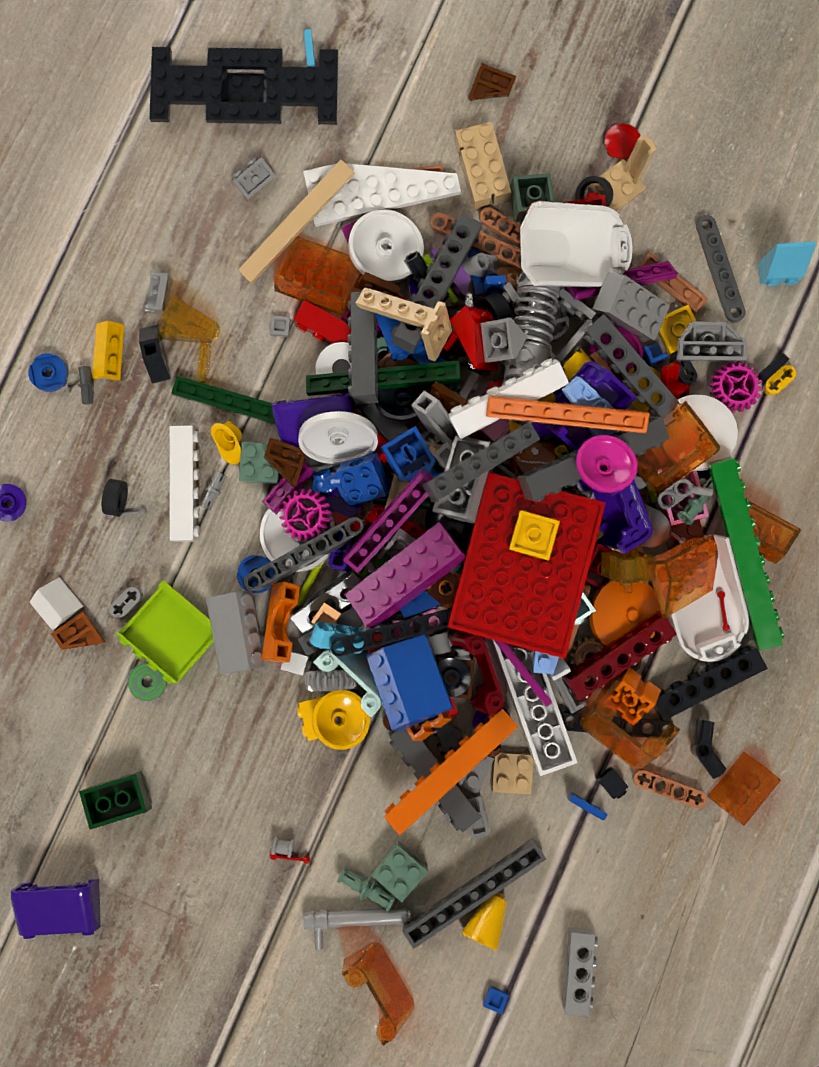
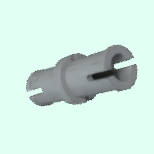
(213, 490)

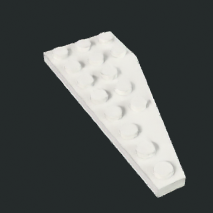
(380, 189)

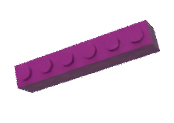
(388, 522)

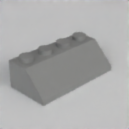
(465, 501)
(235, 632)

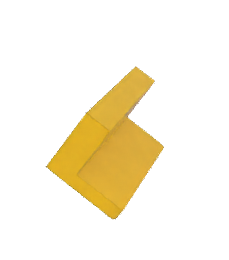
(108, 351)

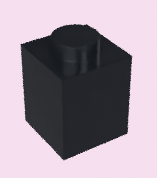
(612, 783)

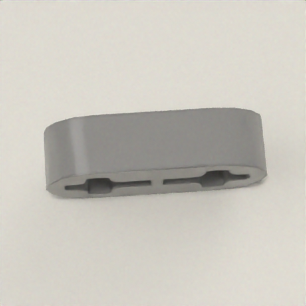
(123, 599)

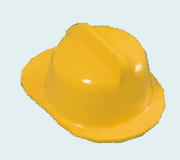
(227, 439)

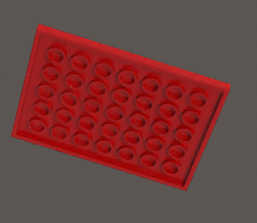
(520, 595)

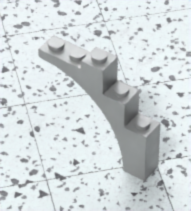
(438, 422)

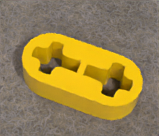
(781, 383)

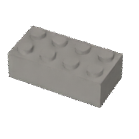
(631, 306)

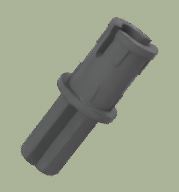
(86, 385)

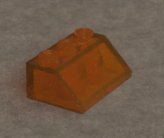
(773, 533)
(744, 788)

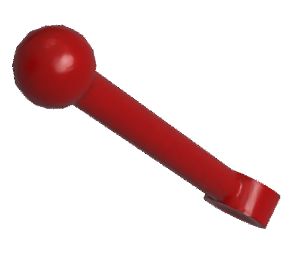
(721, 595)
(306, 859)

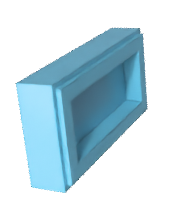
(309, 48)

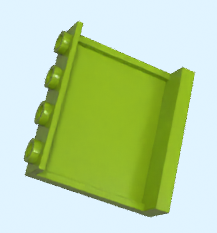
(168, 633)

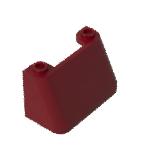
(492, 693)

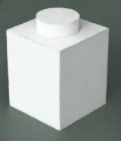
(298, 664)

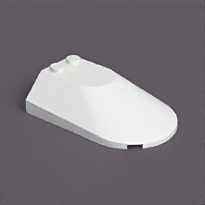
(573, 244)

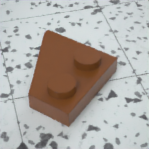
(78, 633)

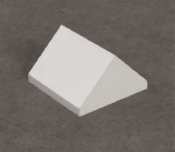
(55, 603)

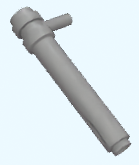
(353, 918)

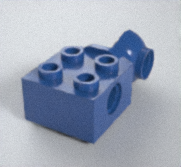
(409, 455)
(356, 480)

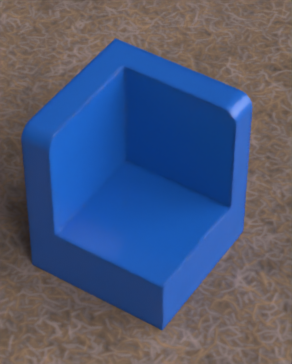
(653, 354)

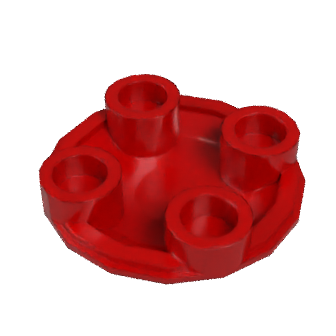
(621, 140)

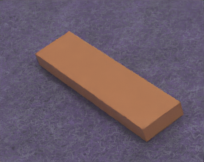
(678, 287)

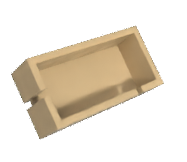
(482, 165)

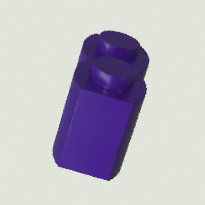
(336, 557)

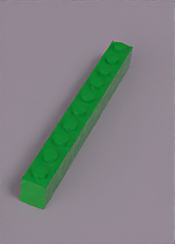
(745, 550)

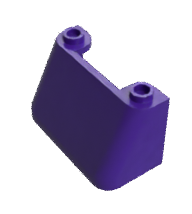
(607, 387)
(292, 414)
(624, 518)
(56, 909)

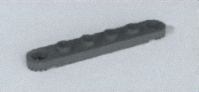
(720, 269)

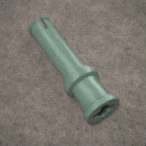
(694, 505)

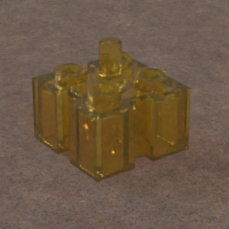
(626, 568)

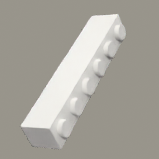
(530, 386)
(183, 484)

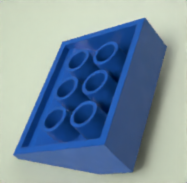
(409, 682)

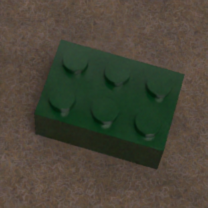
(115, 800)

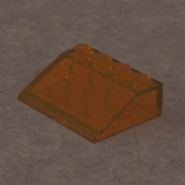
(317, 276)
(684, 573)

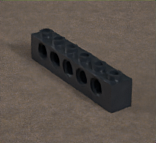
(753, 665)

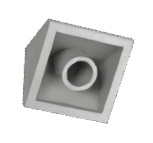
(501, 339)

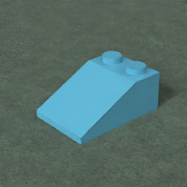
(786, 263)

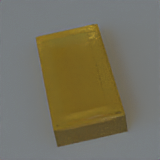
(204, 363)

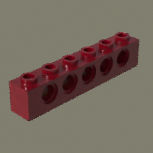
(623, 645)

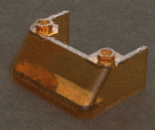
(599, 725)

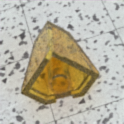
(187, 324)

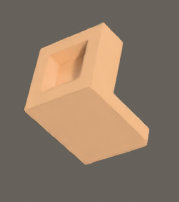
(326, 614)

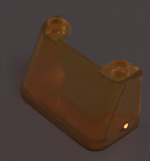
(684, 451)
(375, 968)

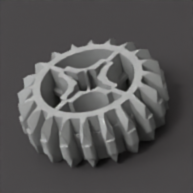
(329, 681)

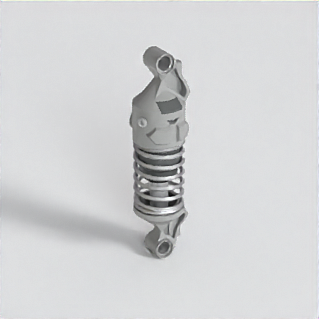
(535, 326)

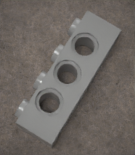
(582, 1003)

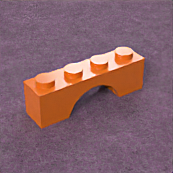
(276, 642)

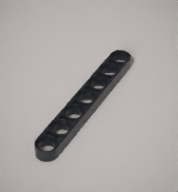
(386, 632)
(619, 721)

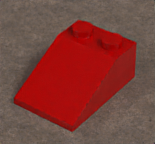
(468, 329)

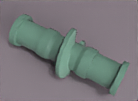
(366, 888)

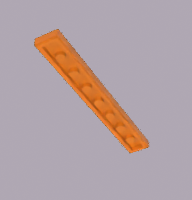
(567, 414)

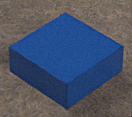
(495, 999)

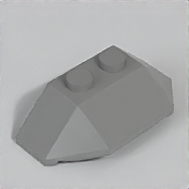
(711, 343)

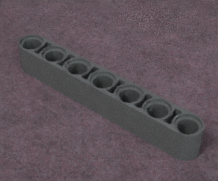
(296, 554)

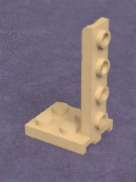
(627, 177)
(433, 321)

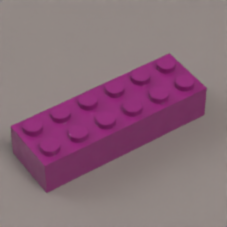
(405, 576)

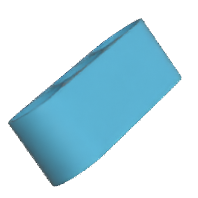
(326, 632)

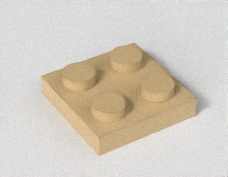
(512, 773)

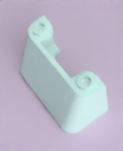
(358, 668)

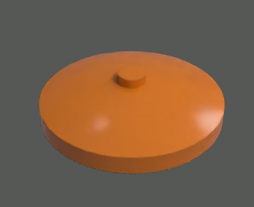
(620, 611)

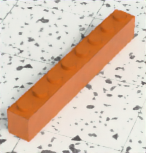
(450, 772)

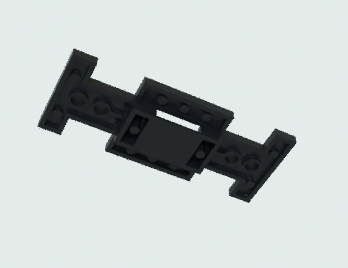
(244, 96)

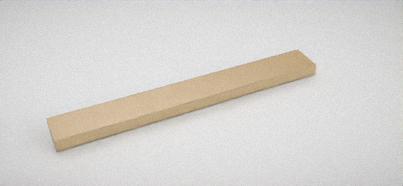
(296, 221)

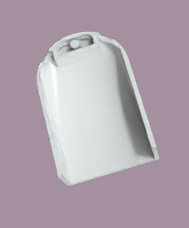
(701, 622)

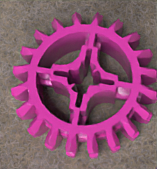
(746, 375)
(297, 501)

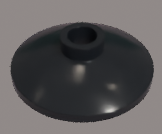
(460, 671)

